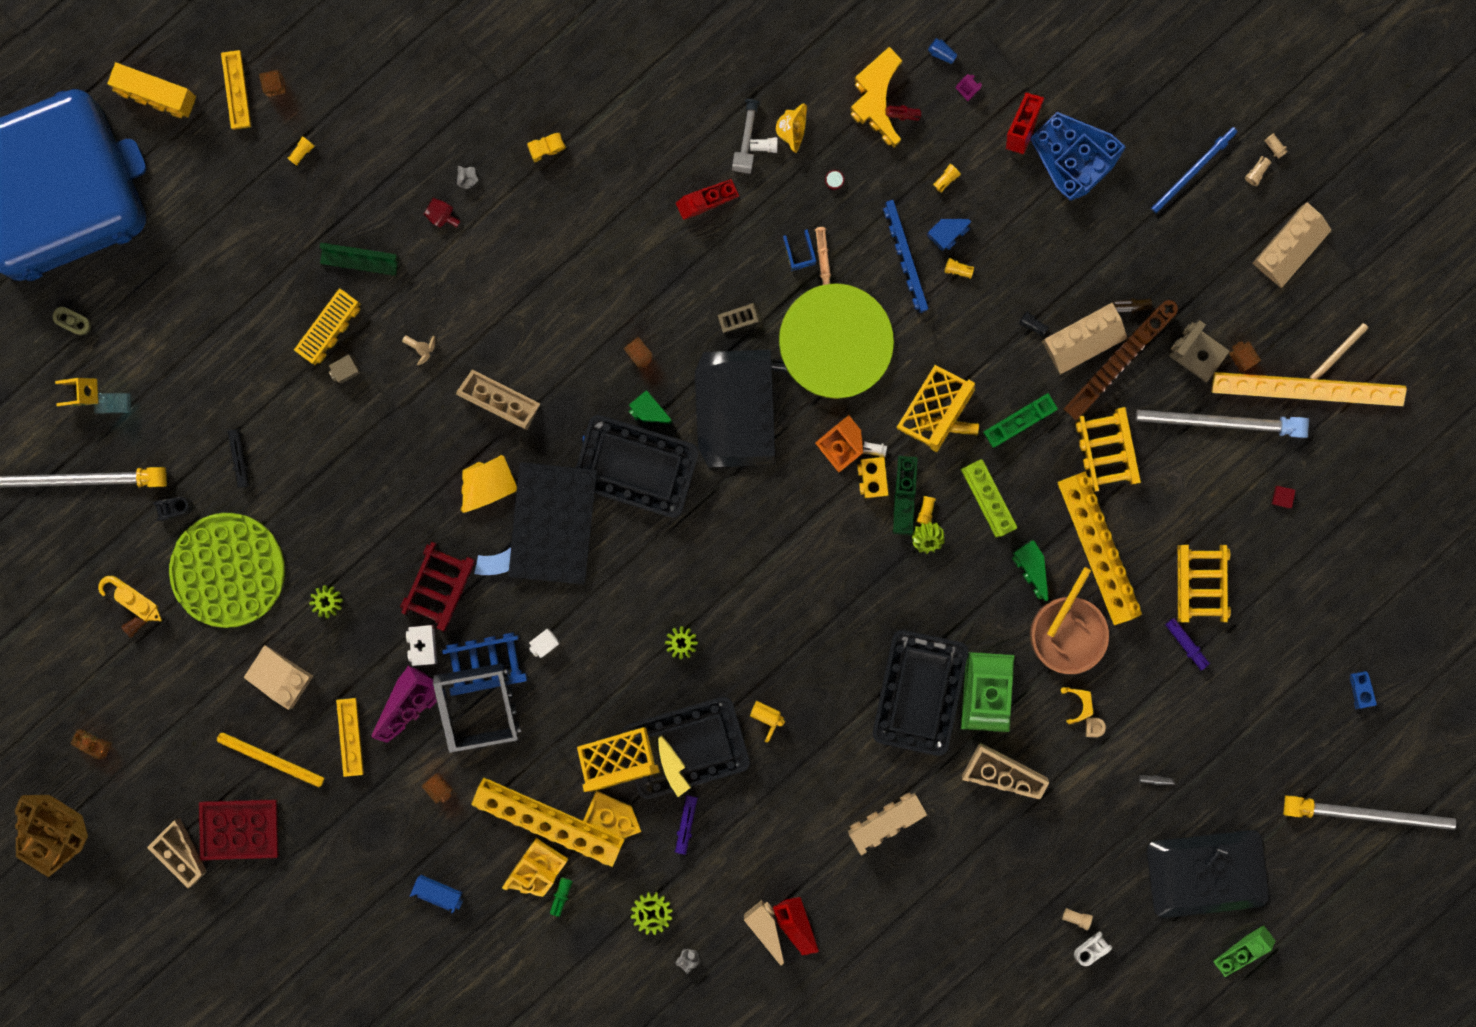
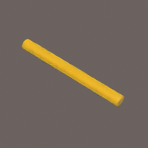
(1069, 601)

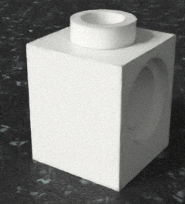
(543, 643)

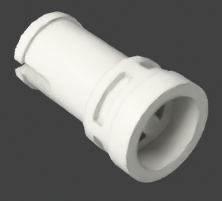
(769, 145)

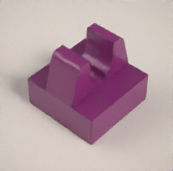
(968, 87)

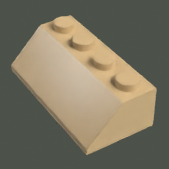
(1293, 245)
(1085, 338)

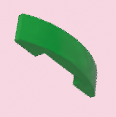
(1020, 420)

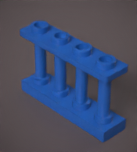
(479, 684)

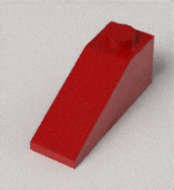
(1024, 123)

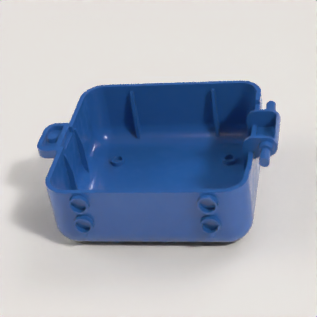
(64, 185)

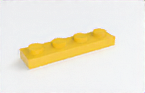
(236, 89)
(350, 737)

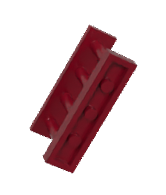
(449, 601)

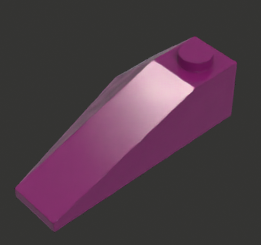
(409, 697)

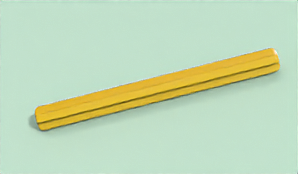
(270, 759)

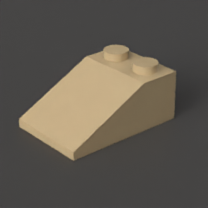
(278, 677)
(763, 924)

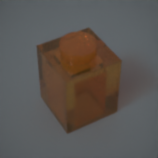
(272, 83)
(639, 353)
(1244, 356)
(437, 788)

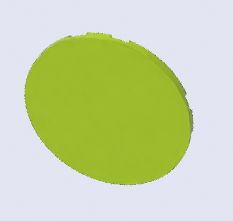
(836, 341)
(227, 570)

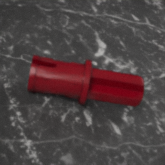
(903, 113)

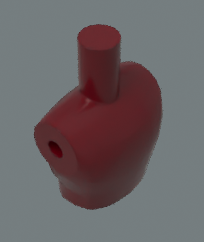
(439, 213)

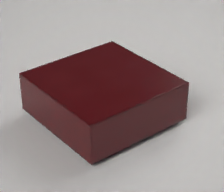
(1283, 497)

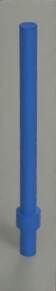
(1220, 143)

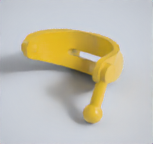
(1087, 703)

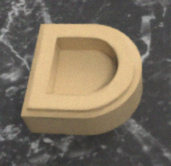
(1095, 727)

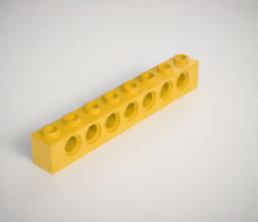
(1099, 548)
(543, 813)

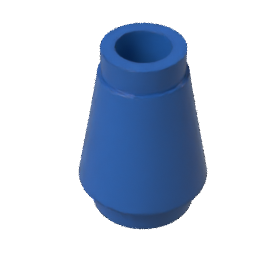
(942, 51)

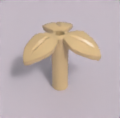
(421, 347)

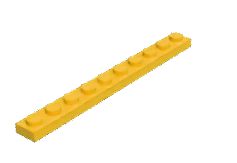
(1308, 389)

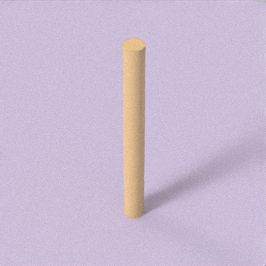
(1339, 352)

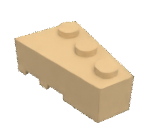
(178, 853)

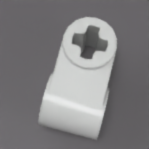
(1093, 949)

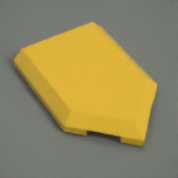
(612, 816)

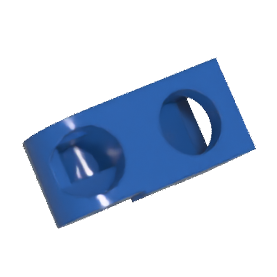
(1362, 690)

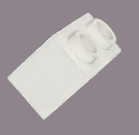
(426, 635)

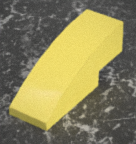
(672, 766)

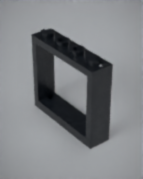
(483, 739)

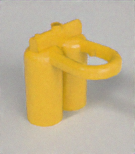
(768, 716)

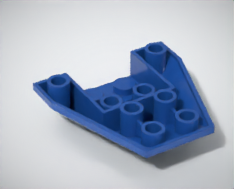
(1075, 154)

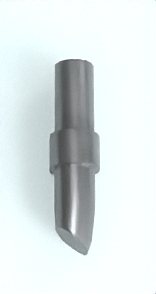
(1156, 780)

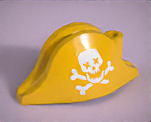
(792, 126)

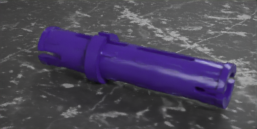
(1192, 650)
(690, 801)

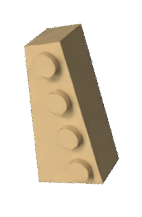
(999, 771)

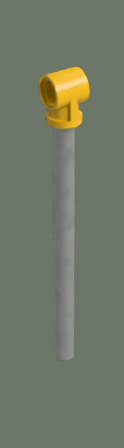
(151, 477)
(1298, 807)

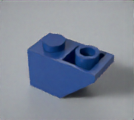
(947, 230)

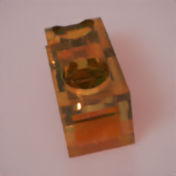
(90, 744)

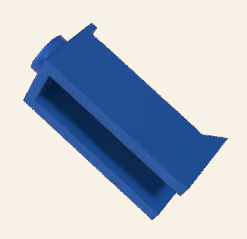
(437, 893)

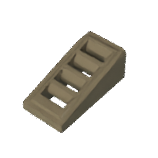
(754, 309)

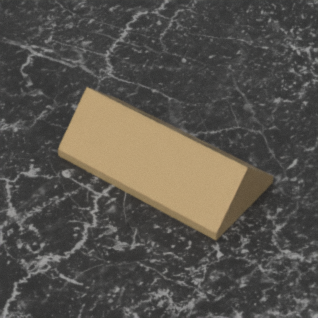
(498, 399)

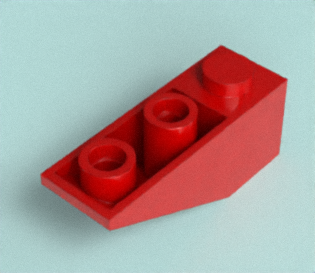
(706, 199)
(795, 924)

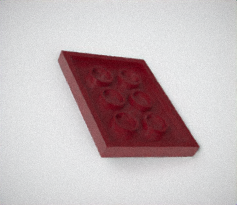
(238, 829)

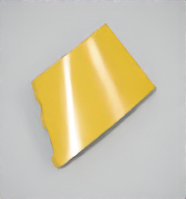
(486, 483)
(536, 869)

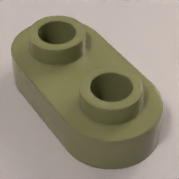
(72, 321)

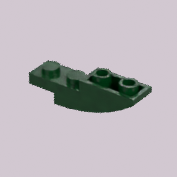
(904, 495)

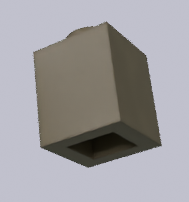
(344, 369)

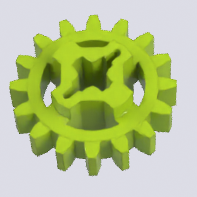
(644, 924)

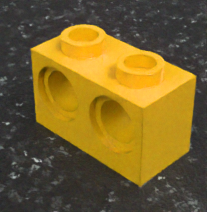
(878, 477)

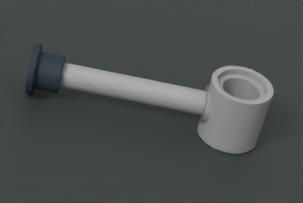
(743, 160)

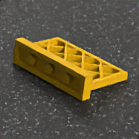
(951, 414)
(624, 775)

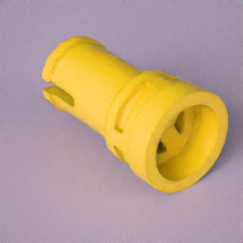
(300, 151)
(949, 175)
(958, 268)
(926, 510)

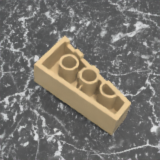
(886, 822)

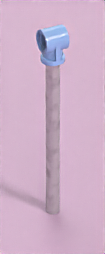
(1294, 426)

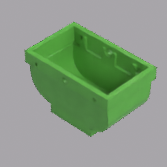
(987, 692)

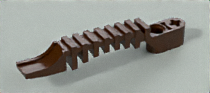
(1120, 358)

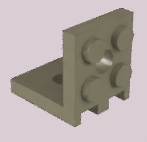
(1187, 348)

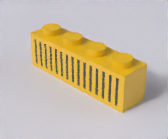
(327, 327)

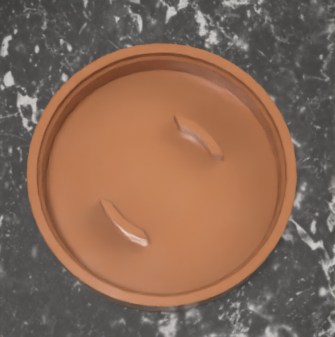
(1078, 641)

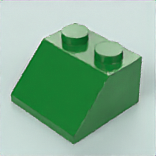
(648, 410)

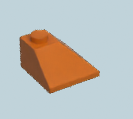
(842, 443)

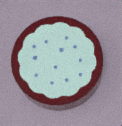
(834, 179)

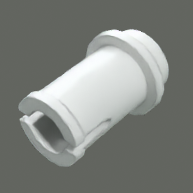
(875, 449)

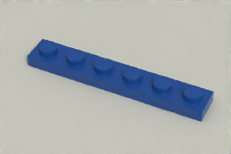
(902, 249)

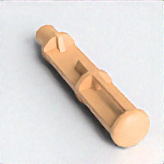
(823, 255)

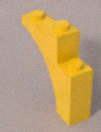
(872, 105)

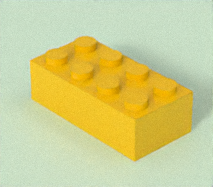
(151, 90)

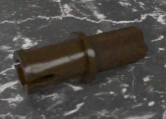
(1133, 305)

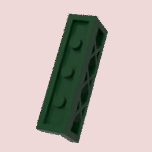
(359, 259)

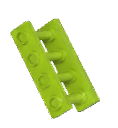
(988, 498)

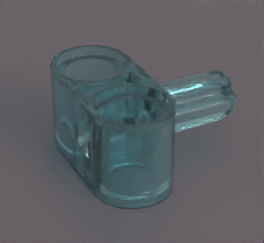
(113, 403)

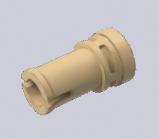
(1255, 175)
(1082, 920)

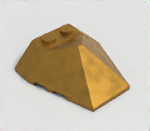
(47, 833)

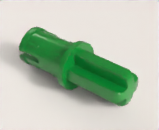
(561, 897)

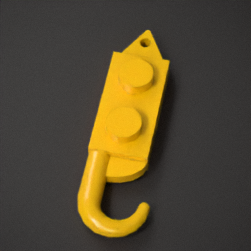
(131, 599)

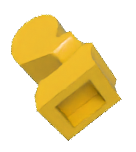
(547, 145)

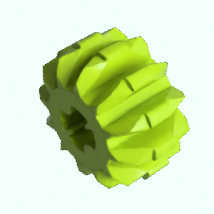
(928, 537)
(332, 598)
(675, 644)

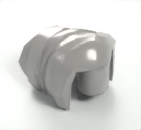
(466, 177)
(688, 960)

